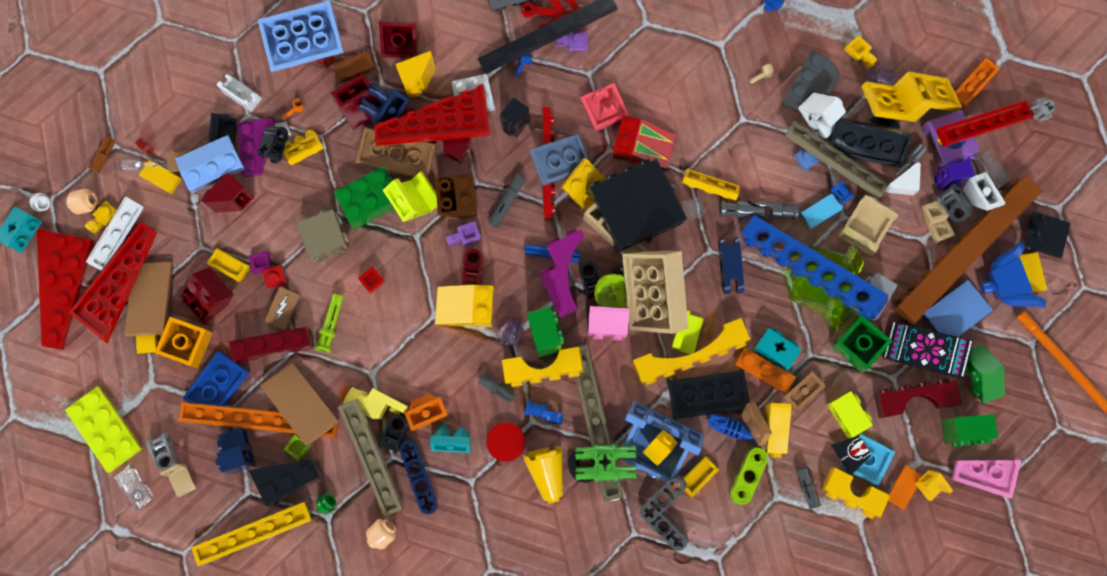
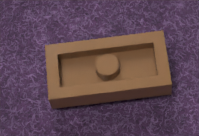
(804, 391)
(756, 423)

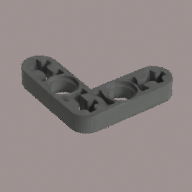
(660, 515)

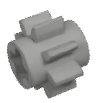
(1042, 109)

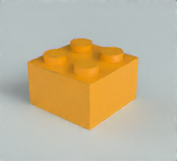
(183, 342)

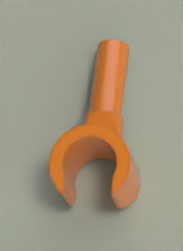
(299, 109)

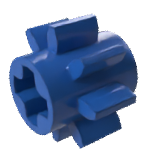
(771, 5)

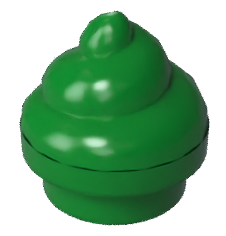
(325, 503)

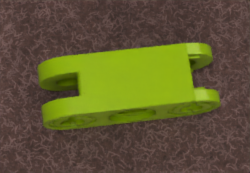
(753, 466)

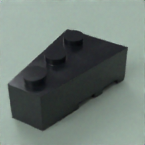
(284, 480)

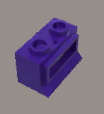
(954, 173)

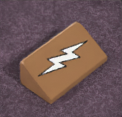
(282, 308)

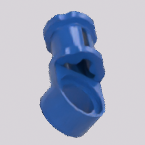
(539, 410)

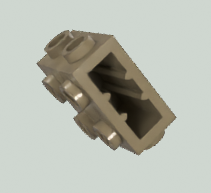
(323, 235)

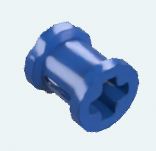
(842, 192)

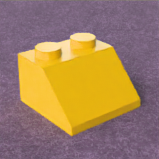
(416, 73)

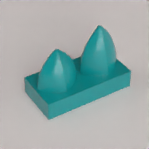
(443, 442)

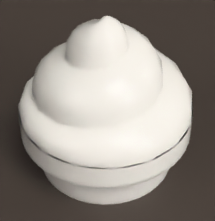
(39, 202)

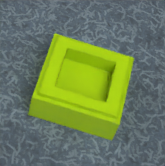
(296, 448)

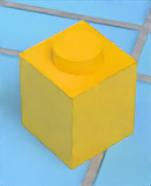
(660, 447)

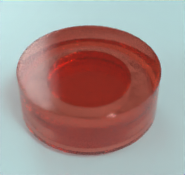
(144, 146)

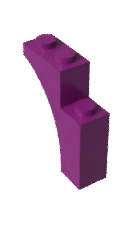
(557, 279)

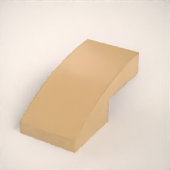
(937, 222)

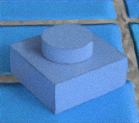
(806, 159)

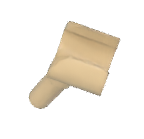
(767, 73)

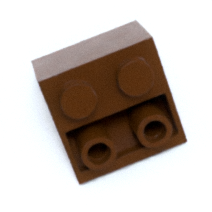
(456, 196)

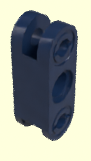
(731, 265)

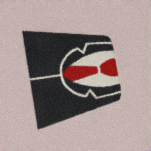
(852, 453)

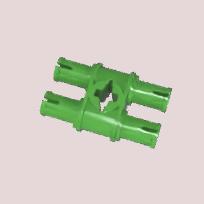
(613, 470)

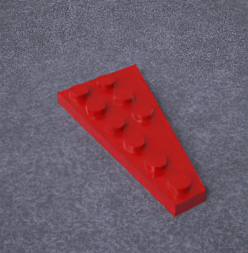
(443, 120)
(107, 295)

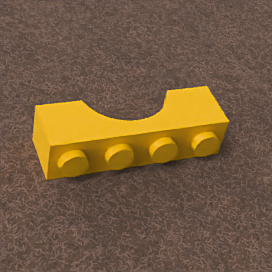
(567, 363)

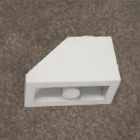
(982, 192)

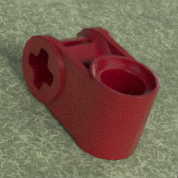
(472, 272)

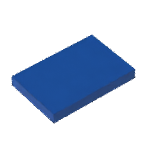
(217, 382)

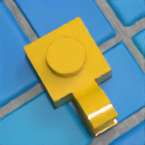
(860, 49)
(103, 217)

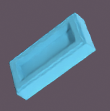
(821, 211)

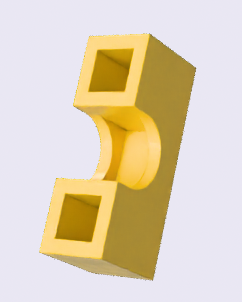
(871, 502)

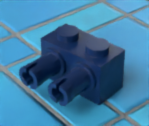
(391, 104)

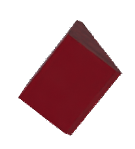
(398, 39)

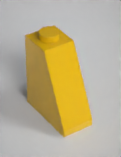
(778, 419)

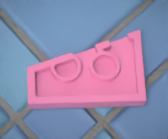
(988, 475)

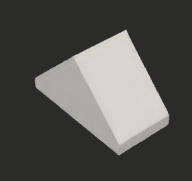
(907, 183)

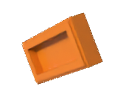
(904, 487)

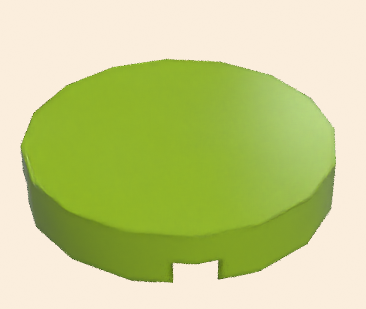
(611, 291)

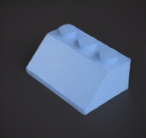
(208, 163)

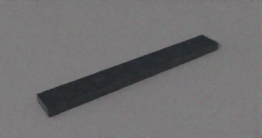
(546, 34)

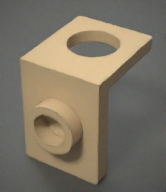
(180, 479)

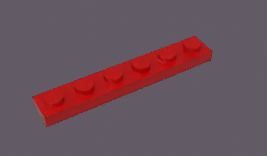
(984, 123)
(548, 137)

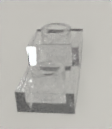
(133, 488)

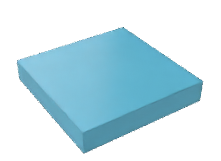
(874, 467)

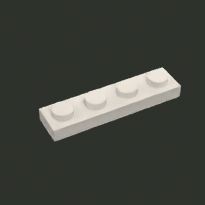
(114, 233)

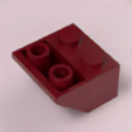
(349, 97)
(227, 195)
(206, 294)

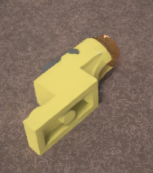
(374, 404)

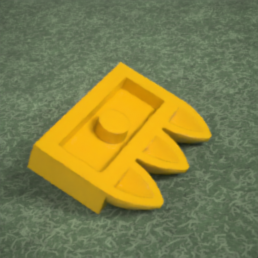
(302, 147)

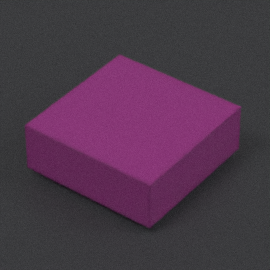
(260, 261)

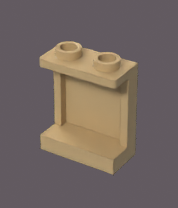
(868, 225)

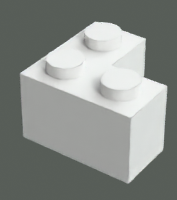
(822, 113)

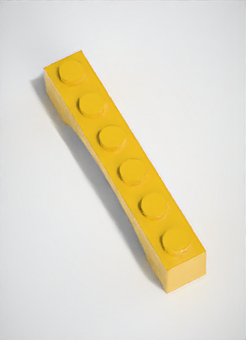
(732, 335)

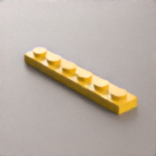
(251, 534)

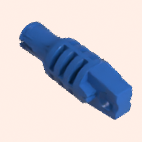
(730, 427)

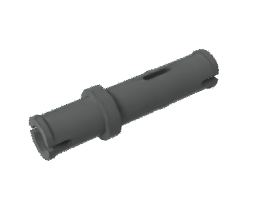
(510, 194)

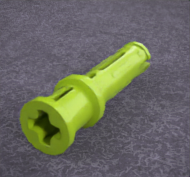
(326, 335)

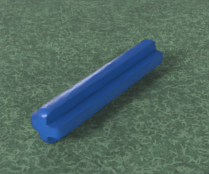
(541, 251)

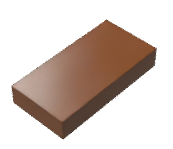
(354, 66)

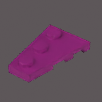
(250, 137)

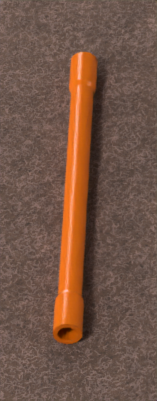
(1032, 326)

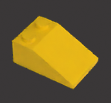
(465, 305)

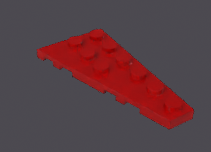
(60, 279)

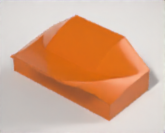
(425, 411)

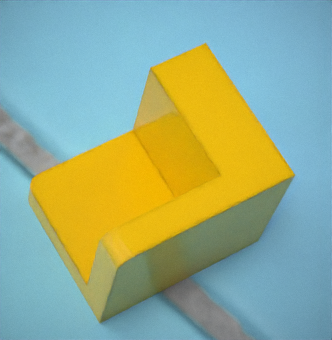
(932, 484)

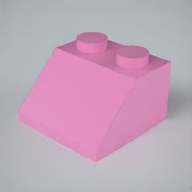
(608, 323)

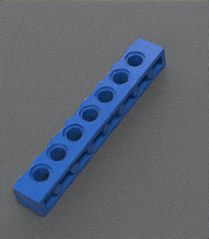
(876, 298)

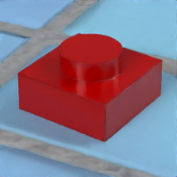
(274, 276)
(371, 280)

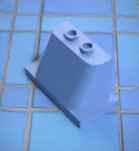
(646, 427)

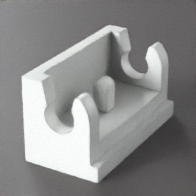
(239, 93)

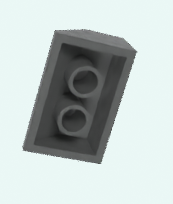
(815, 76)

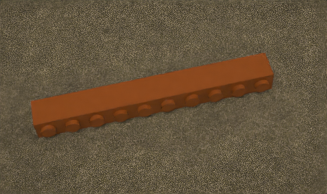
(966, 251)

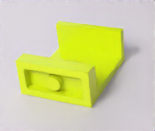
(412, 197)

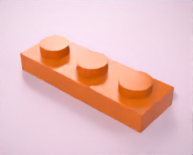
(765, 371)

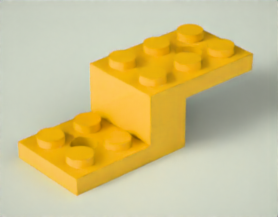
(911, 97)

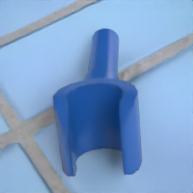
(526, 59)

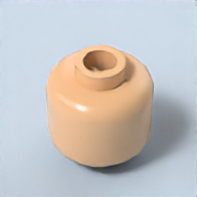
(81, 201)
(380, 534)

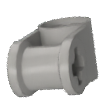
(161, 449)

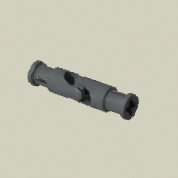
(747, 209)

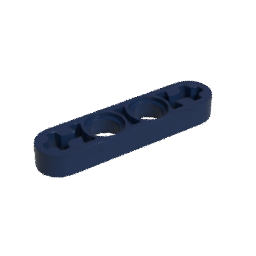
(420, 476)

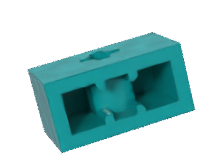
(18, 229)
(767, 348)

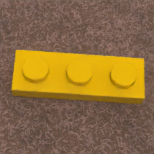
(711, 184)

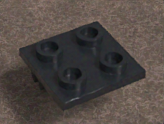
(1047, 235)

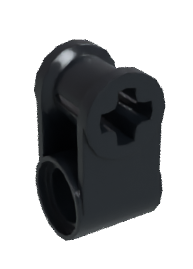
(273, 143)
(589, 282)
(393, 434)

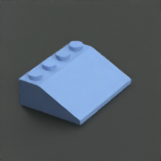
(301, 36)

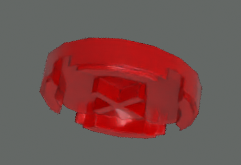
(506, 442)

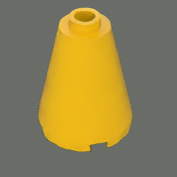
(546, 471)

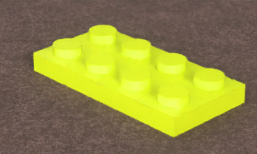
(103, 429)

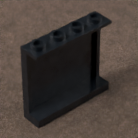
(637, 204)

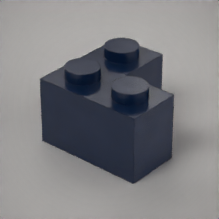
(234, 452)

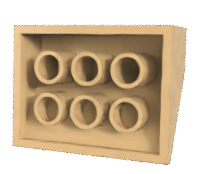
(655, 291)

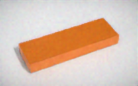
(976, 82)

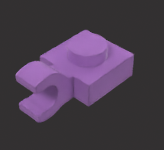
(576, 41)
(466, 233)

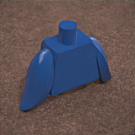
(1009, 281)

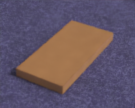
(402, 159)
(149, 300)
(299, 404)

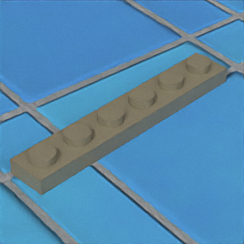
(836, 160)
(371, 457)

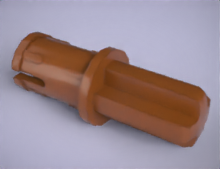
(102, 155)

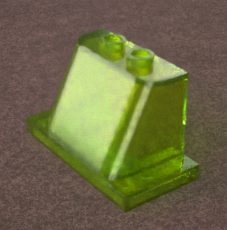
(815, 297)

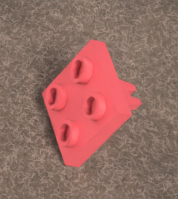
(604, 107)

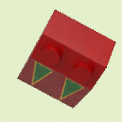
(643, 141)

